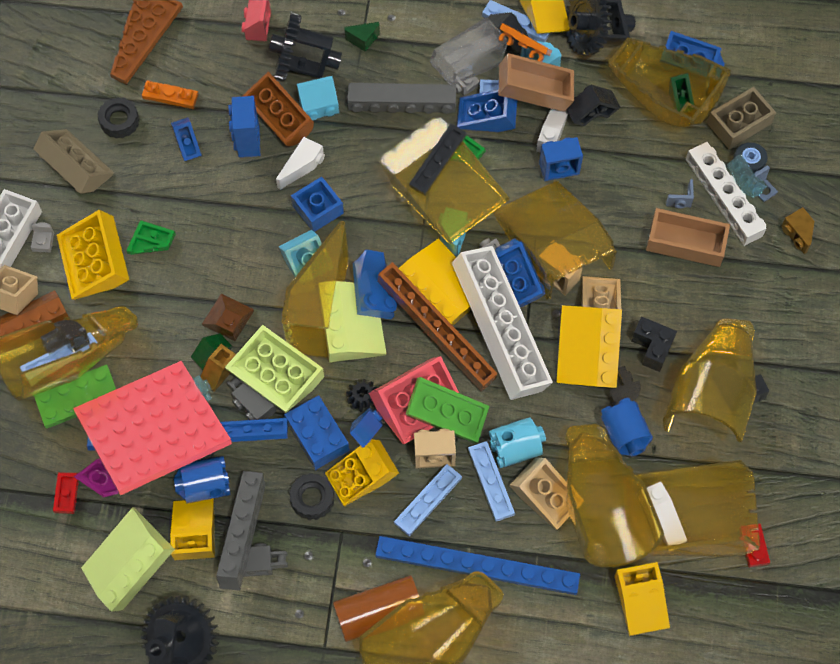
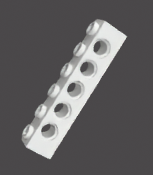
(725, 202)

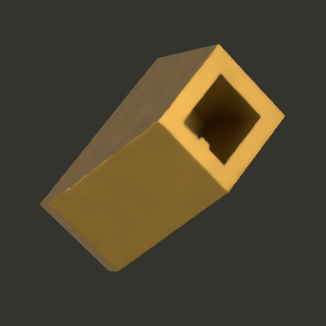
(800, 229)
(215, 369)

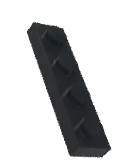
(438, 159)

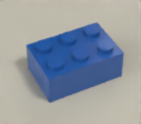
(245, 126)
(317, 432)

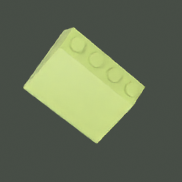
(351, 334)
(275, 369)
(126, 560)

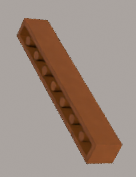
(437, 327)

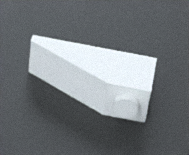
(552, 127)
(301, 162)
(667, 515)

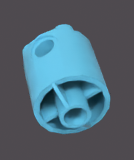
(517, 442)

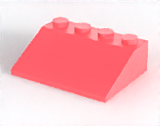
(394, 397)

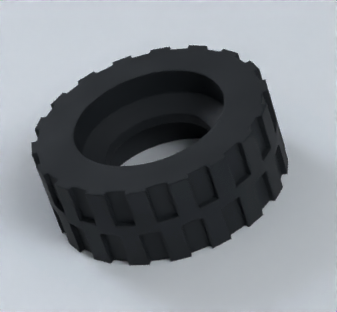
(115, 105)
(309, 481)

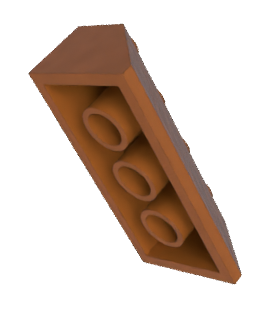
(37, 311)

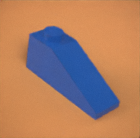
(366, 426)

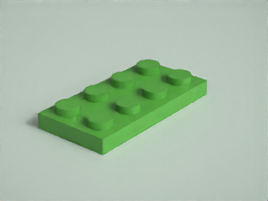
(58, 403)
(447, 410)

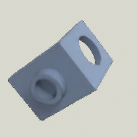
(762, 174)
(681, 201)

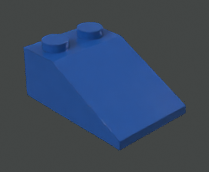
(487, 112)

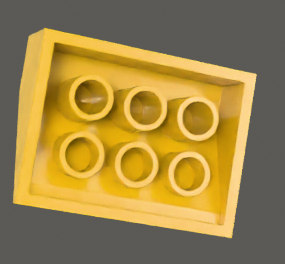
(92, 255)
(436, 279)
(589, 346)

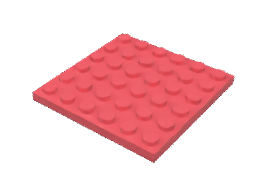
(151, 427)

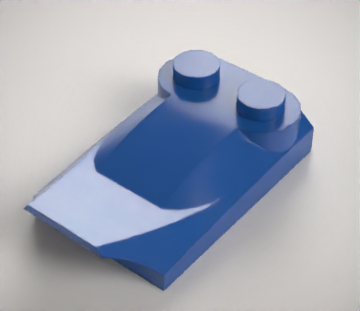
(693, 46)
(520, 272)
(370, 296)

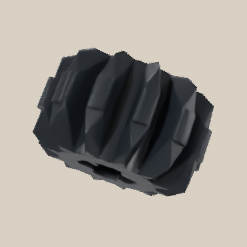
(355, 392)

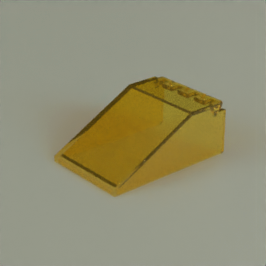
(460, 194)
(556, 233)
(311, 295)
(712, 509)

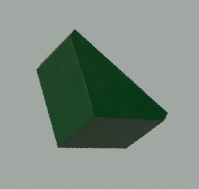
(362, 35)
(680, 91)
(207, 347)

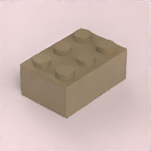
(741, 118)

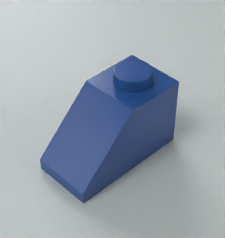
(186, 139)

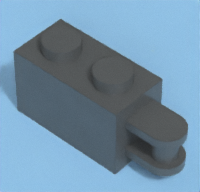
(250, 401)
(260, 561)

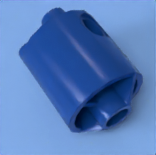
(626, 427)
(202, 480)

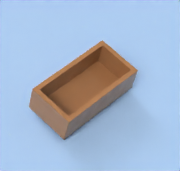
(536, 82)
(688, 237)

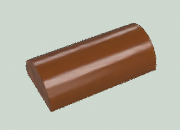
(280, 110)
(368, 607)

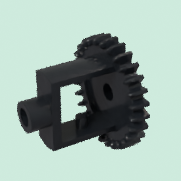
(589, 25)
(293, 33)
(164, 635)

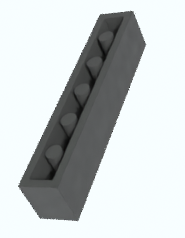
(402, 97)
(241, 531)

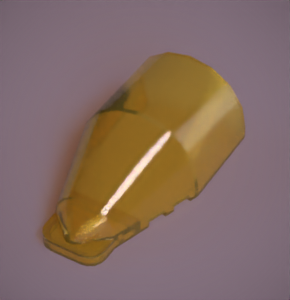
(25, 345)
(718, 378)
(607, 501)
(433, 626)

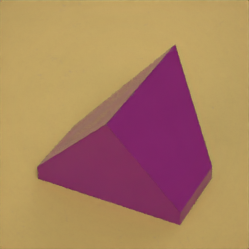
(97, 479)

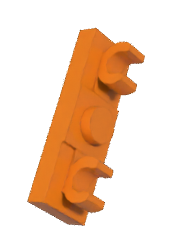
(524, 41)
(170, 94)

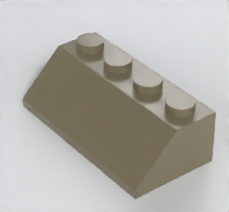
(72, 160)

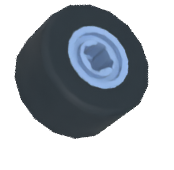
(753, 154)

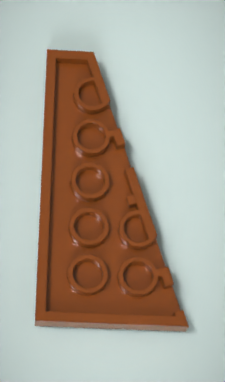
(142, 31)

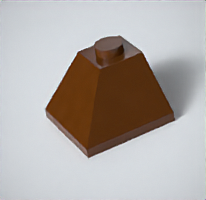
(228, 317)

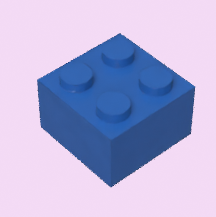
(560, 158)
(317, 204)

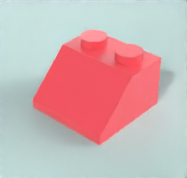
(257, 20)

